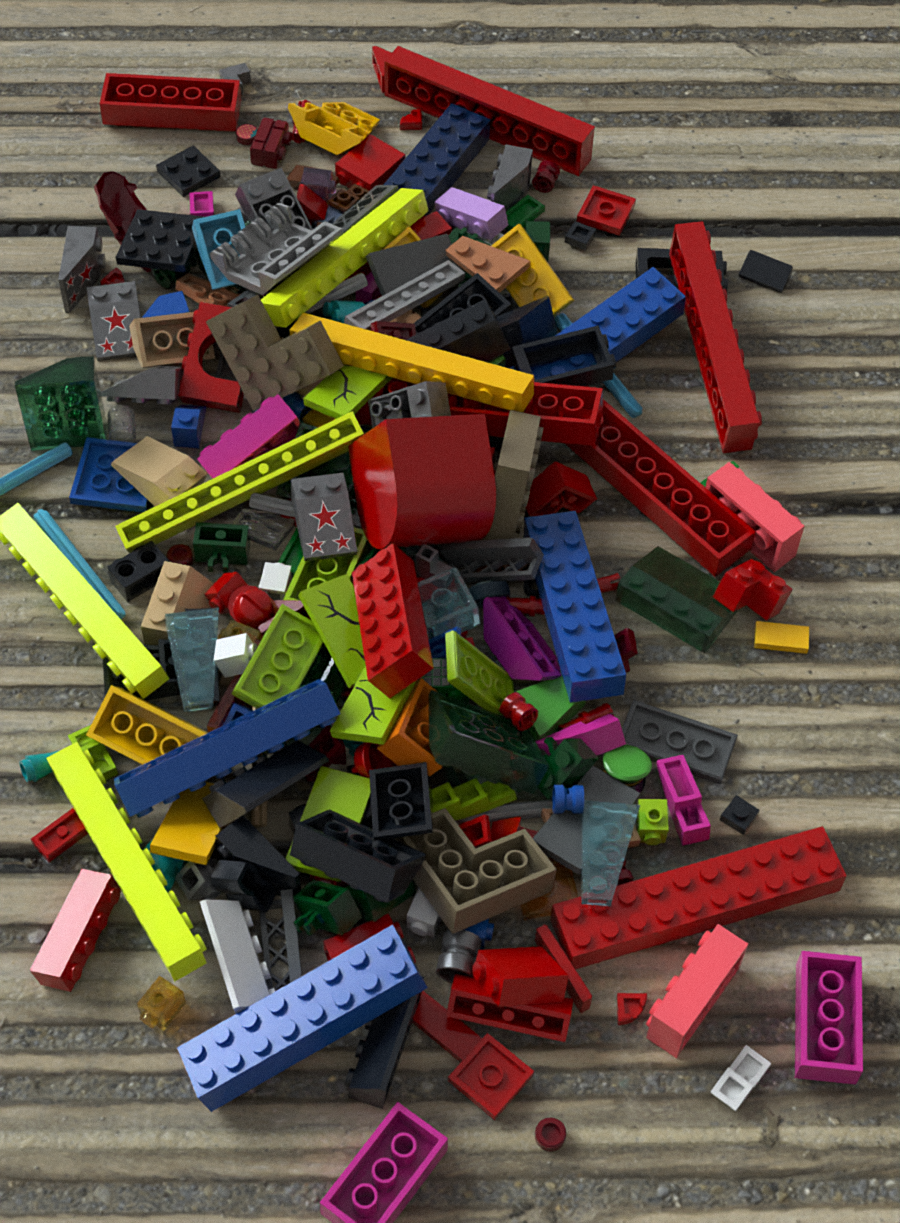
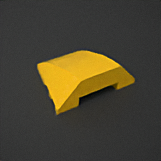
(333, 126)

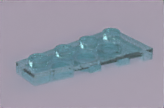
(193, 646)
(605, 842)

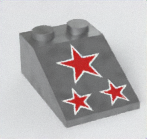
(80, 264)
(111, 313)
(323, 516)

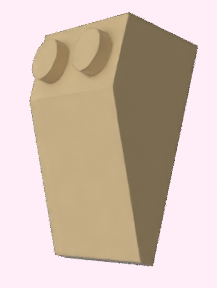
(159, 470)

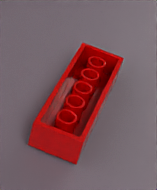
(170, 102)
(391, 621)

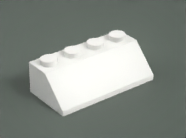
(237, 952)

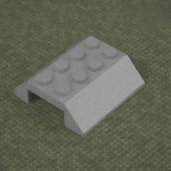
(271, 255)

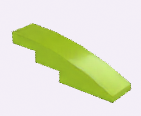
(471, 798)

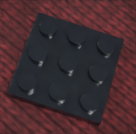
(158, 241)

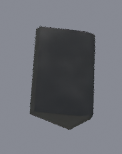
(766, 271)

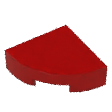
(412, 121)
(113, 277)
(629, 1006)

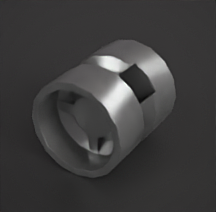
(457, 955)

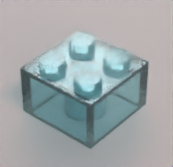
(447, 603)

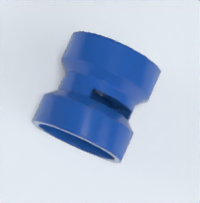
(297, 405)
(568, 799)

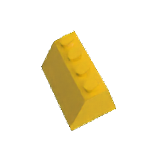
(139, 727)

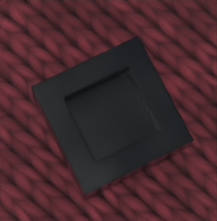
(580, 235)
(739, 815)

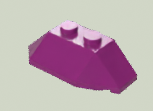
(517, 642)

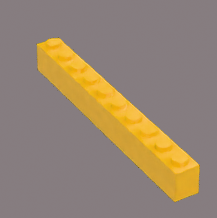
(421, 363)

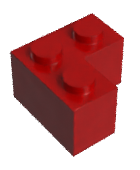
(559, 488)
(753, 587)

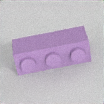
(472, 212)

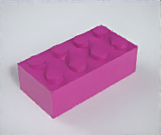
(256, 435)
(828, 1017)
(385, 1170)

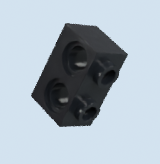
(140, 574)

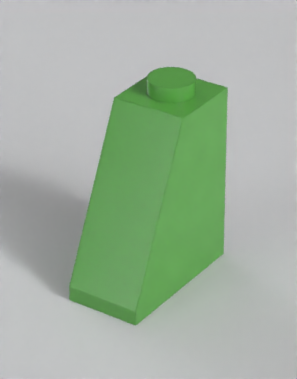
(552, 705)

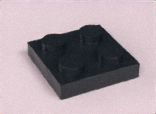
(188, 171)

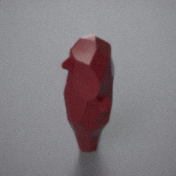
(118, 203)

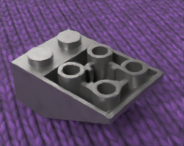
(512, 177)
(265, 192)
(155, 383)
(415, 401)

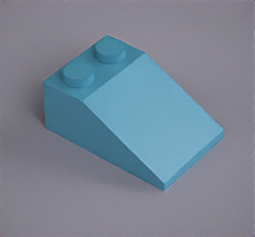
(210, 234)

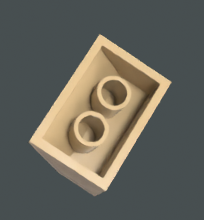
(163, 339)
(176, 589)

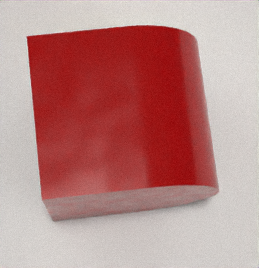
(424, 481)

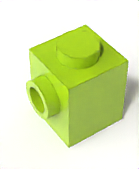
(652, 821)

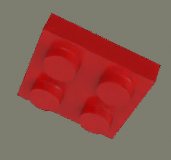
(606, 210)
(490, 1076)

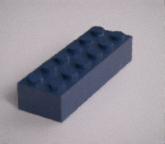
(443, 153)

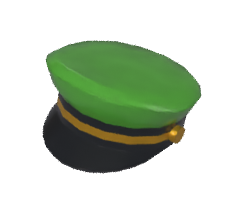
(628, 766)

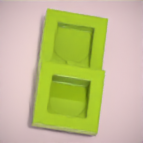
(97, 750)

